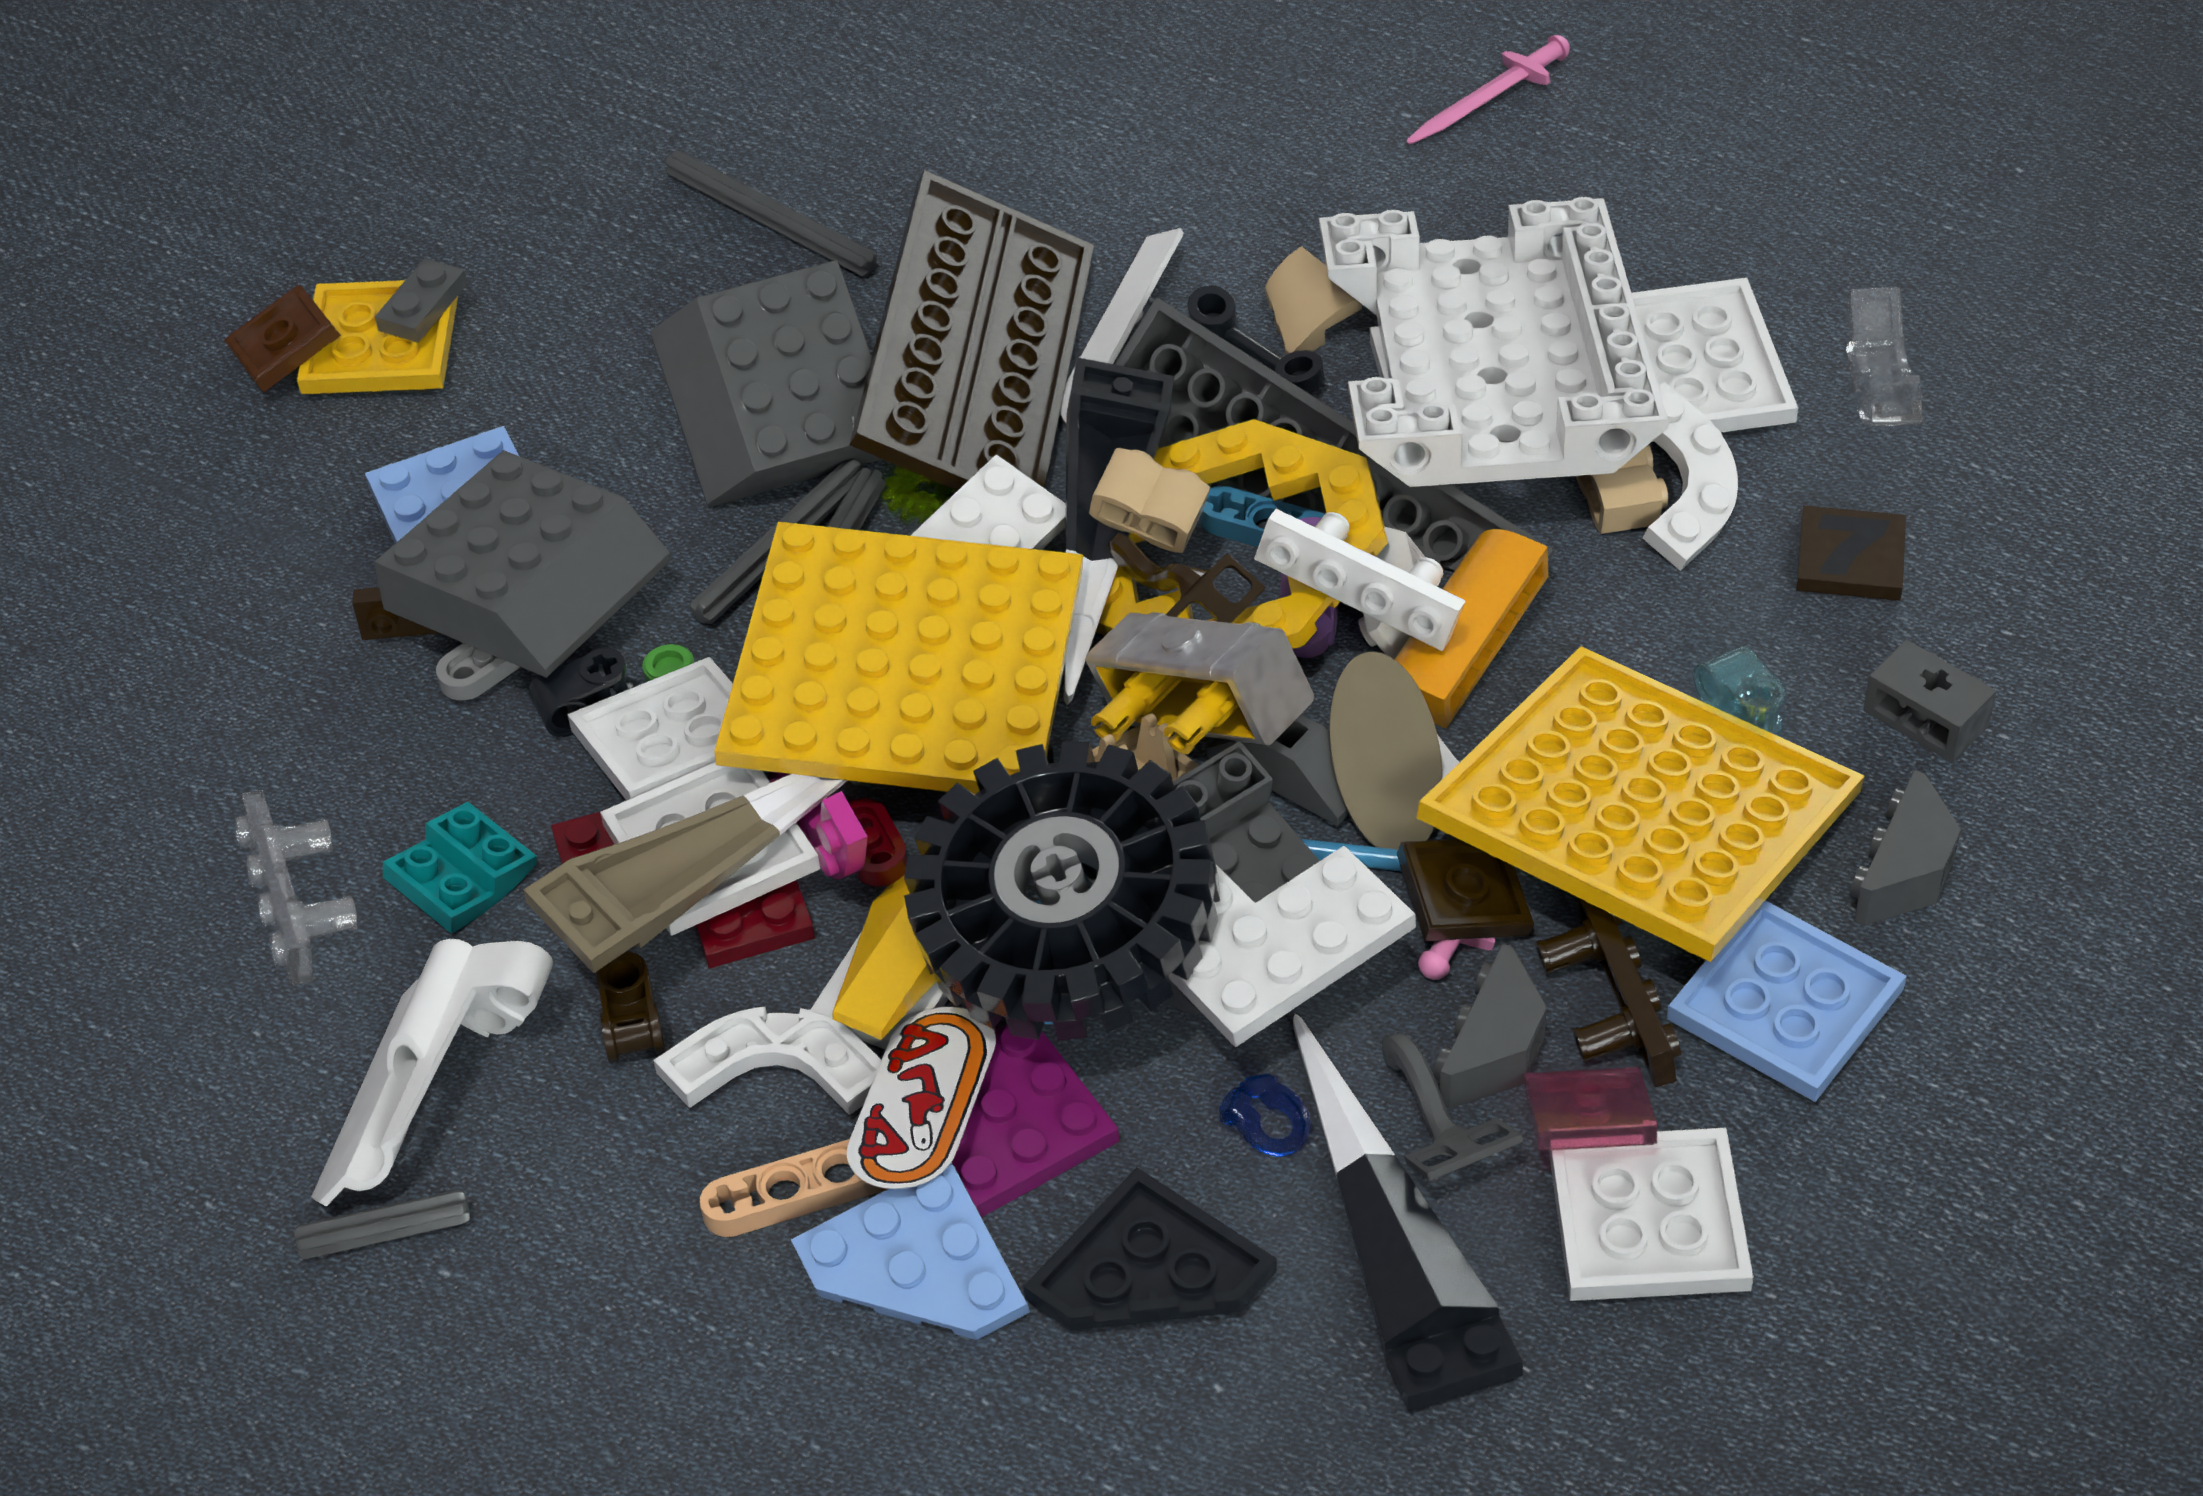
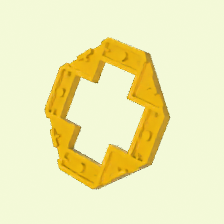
(1291, 467)

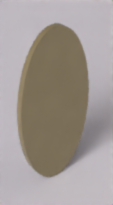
(1383, 749)

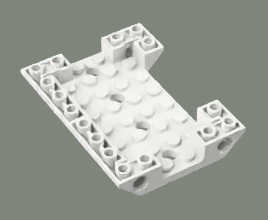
(1515, 311)

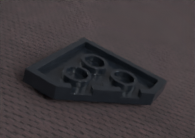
(1148, 1261)

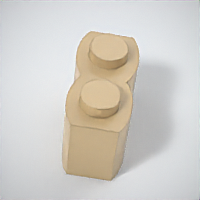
(1627, 497)
(1149, 499)

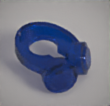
(1237, 1111)

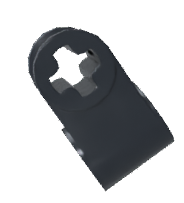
(576, 687)

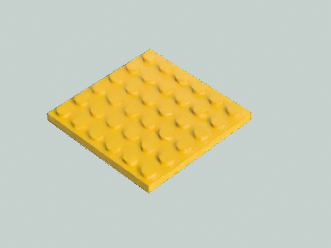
(898, 657)
(1642, 801)

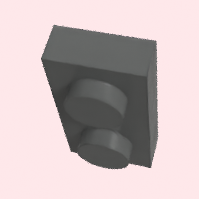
(421, 300)

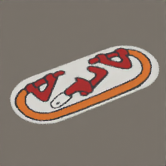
(921, 1098)

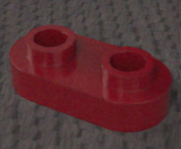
(885, 848)

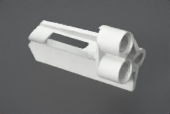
(474, 986)

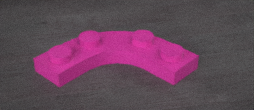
(833, 834)

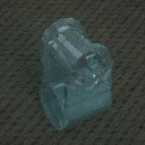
(1742, 688)

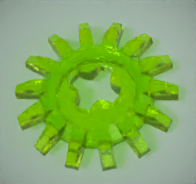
(904, 493)

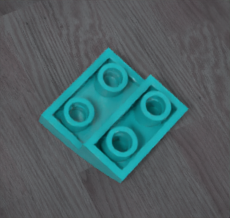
(459, 867)

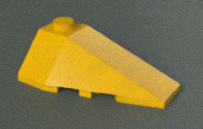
(885, 970)

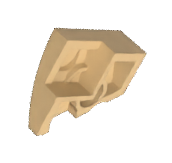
(1306, 301)

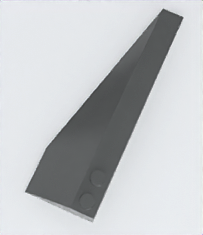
(1225, 387)

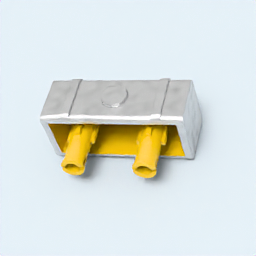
(1198, 679)

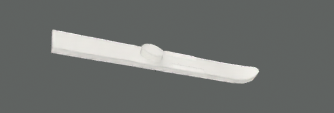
(1128, 302)

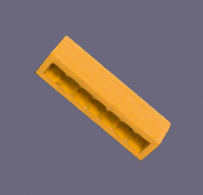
(1498, 585)

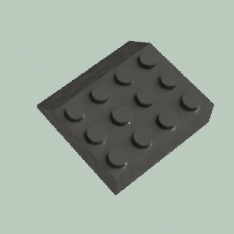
(766, 381)
(521, 563)

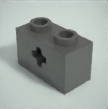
(1929, 700)

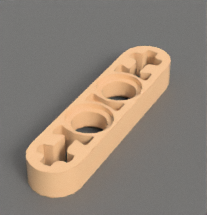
(803, 1169)

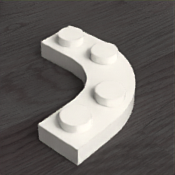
(1707, 478)
(762, 1039)

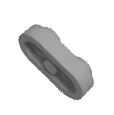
(470, 672)

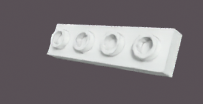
(1360, 579)

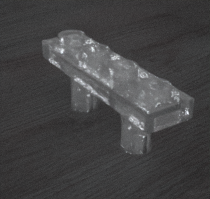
(278, 905)

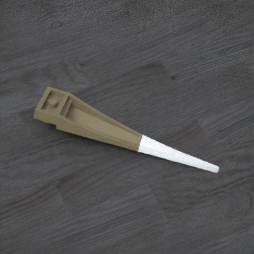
(642, 885)

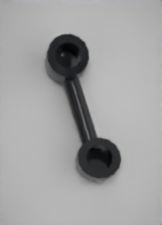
(1217, 311)

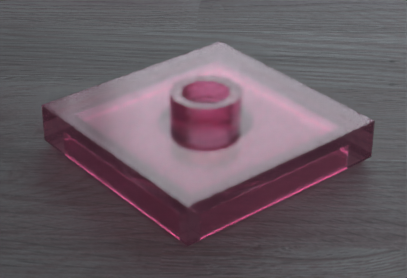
(1590, 1109)

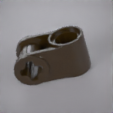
(628, 1014)

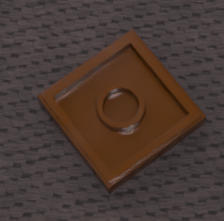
(281, 337)

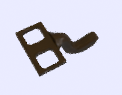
(1193, 583)

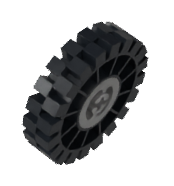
(1083, 945)

